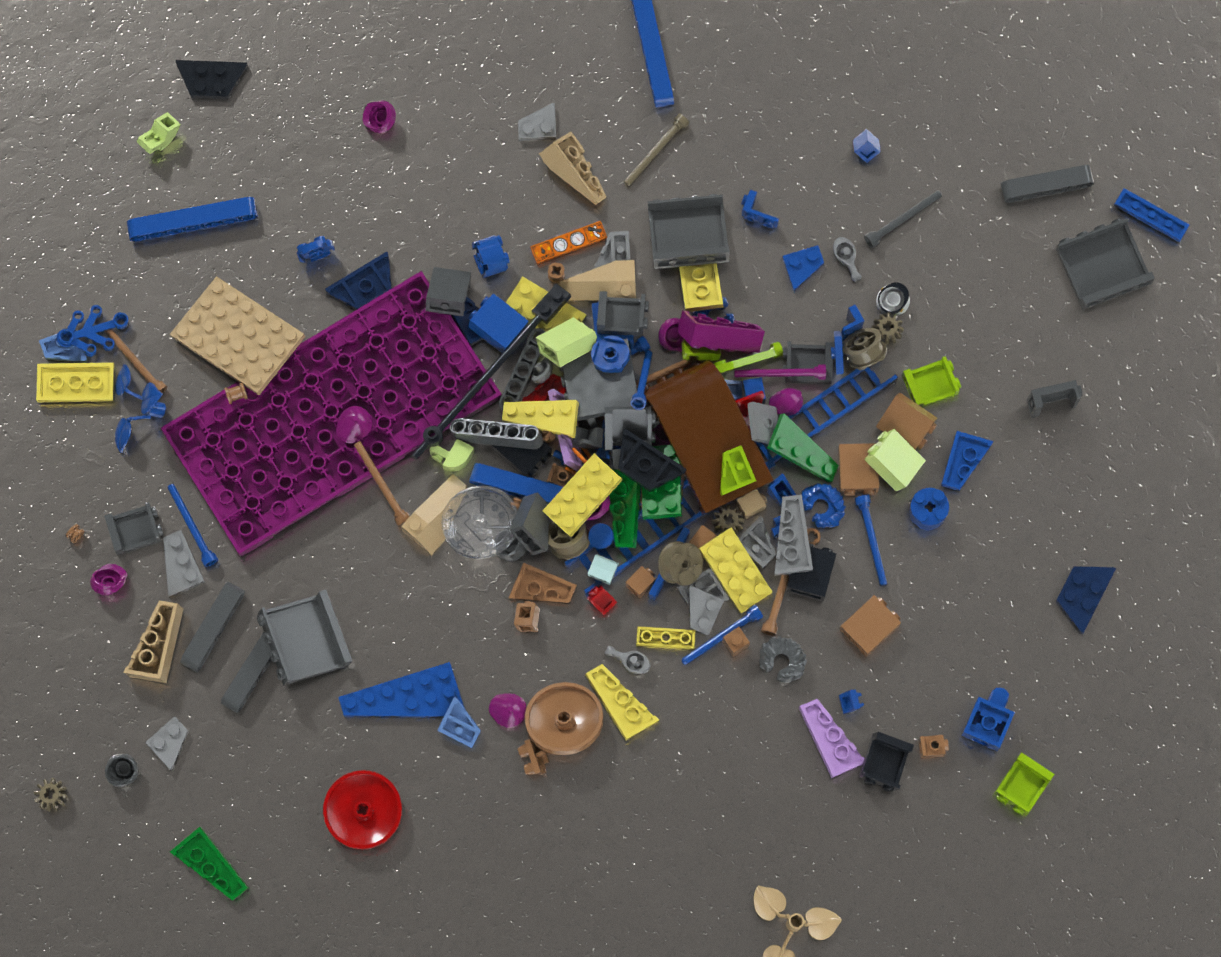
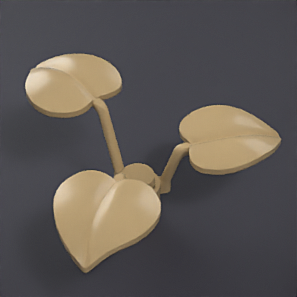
(820, 921)

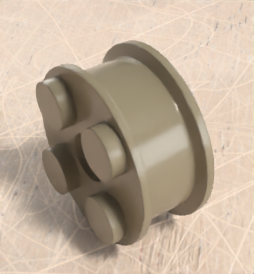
(864, 348)
(565, 546)
(680, 563)

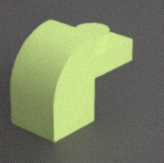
(160, 135)
(455, 459)

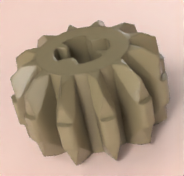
(895, 327)
(725, 514)
(57, 796)

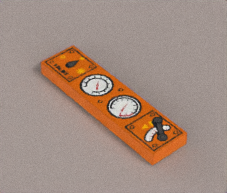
(568, 242)

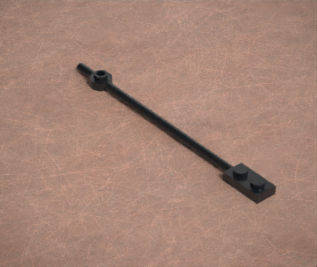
(543, 311)

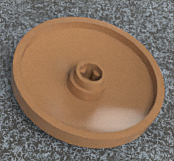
(564, 718)

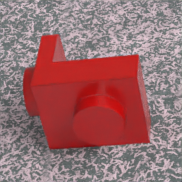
(601, 599)

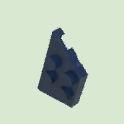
(364, 283)
(1083, 593)

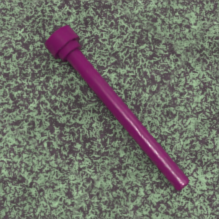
(818, 372)

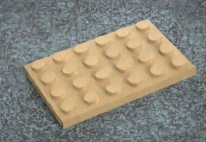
(237, 335)

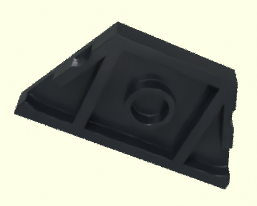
(211, 78)
(646, 464)

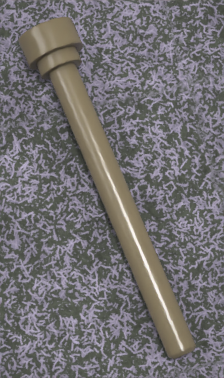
(680, 122)

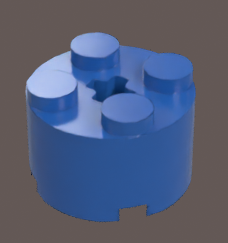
(490, 256)
(921, 516)

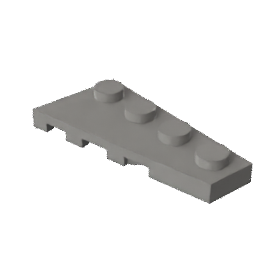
(793, 541)

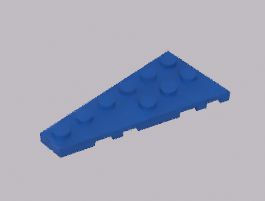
(414, 695)

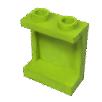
(931, 382)
(1023, 784)

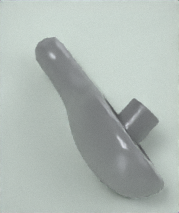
(846, 254)
(542, 371)
(633, 661)

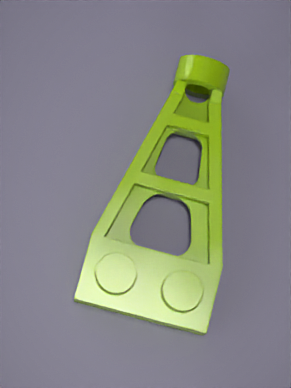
(774, 351)

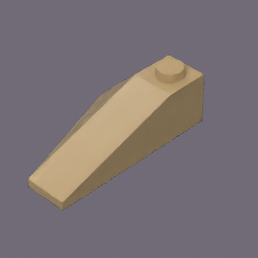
(567, 161)
(614, 277)
(426, 521)

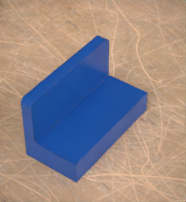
(855, 322)

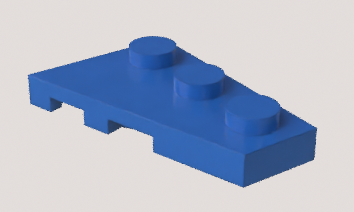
(963, 459)

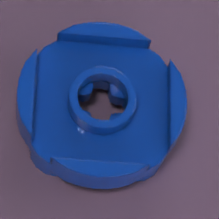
(315, 250)
(605, 346)

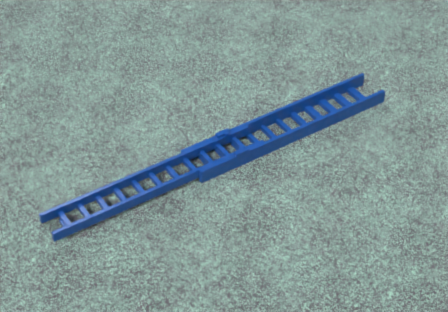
(770, 464)

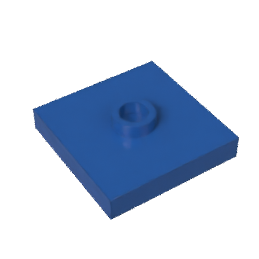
(837, 352)

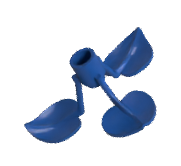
(149, 406)

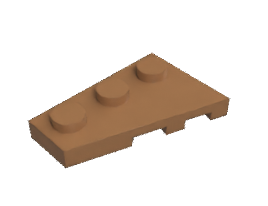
(541, 586)

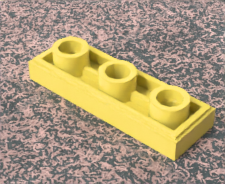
(652, 638)

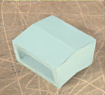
(603, 569)

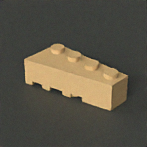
(157, 644)

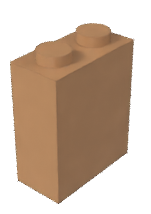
(908, 420)
(855, 472)
(870, 625)

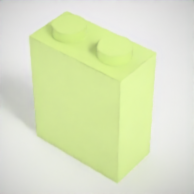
(566, 342)
(894, 459)

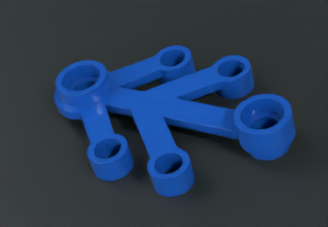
(89, 331)

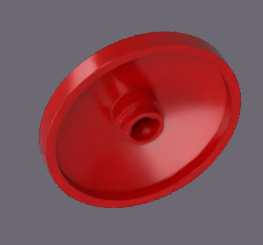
(362, 810)

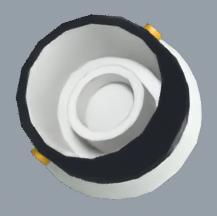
(893, 299)

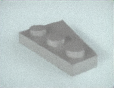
(180, 565)

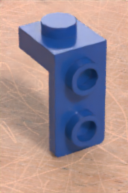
(752, 215)

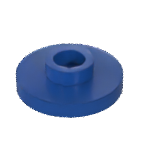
(601, 536)

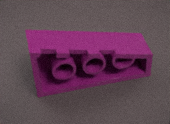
(720, 333)

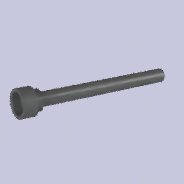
(873, 238)

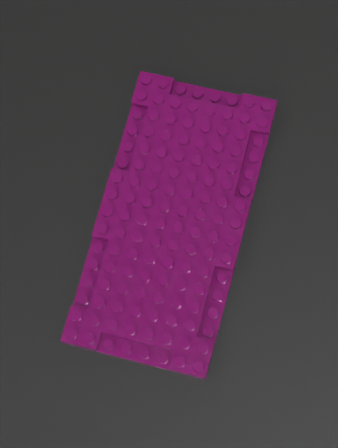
(279, 450)

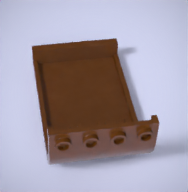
(701, 425)

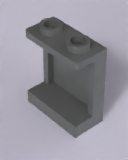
(448, 291)
(622, 315)
(806, 357)
(1052, 393)
(636, 421)
(134, 529)

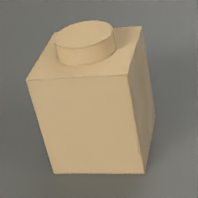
(752, 504)

